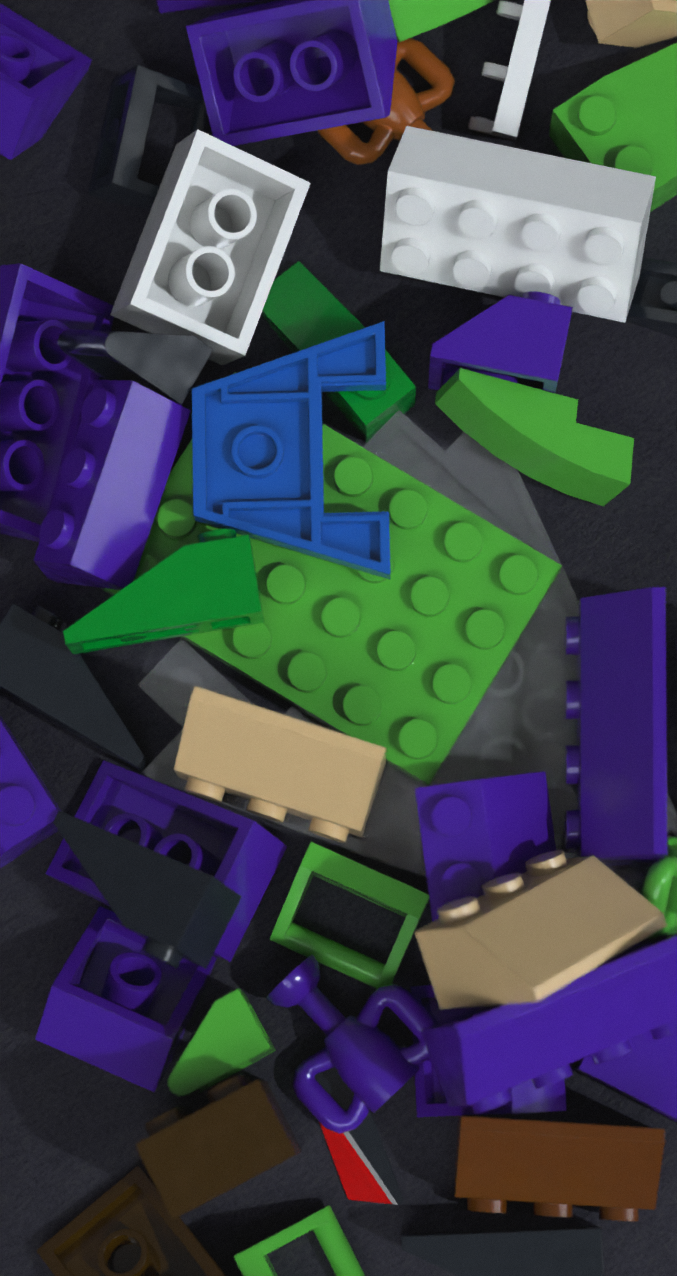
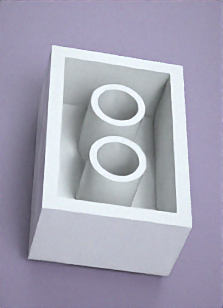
(211, 246)

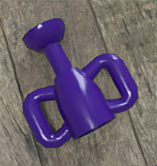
(355, 1046)

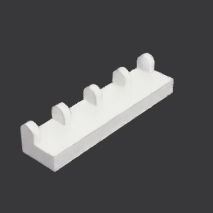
(520, 69)

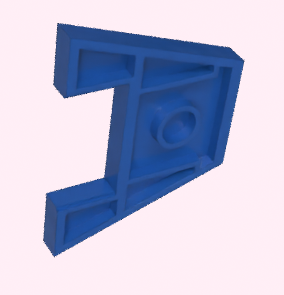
(263, 452)

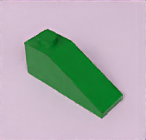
(308, 315)
(186, 594)

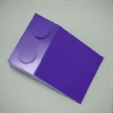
(183, 829)

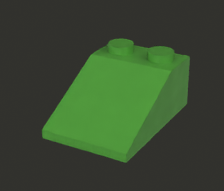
(626, 122)

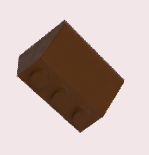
(557, 1166)

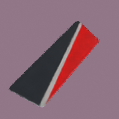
(359, 1152)

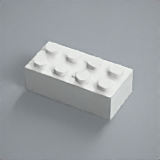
(515, 222)

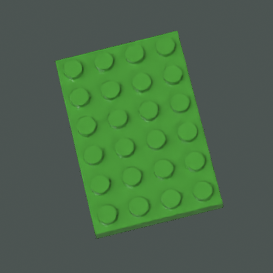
(370, 652)

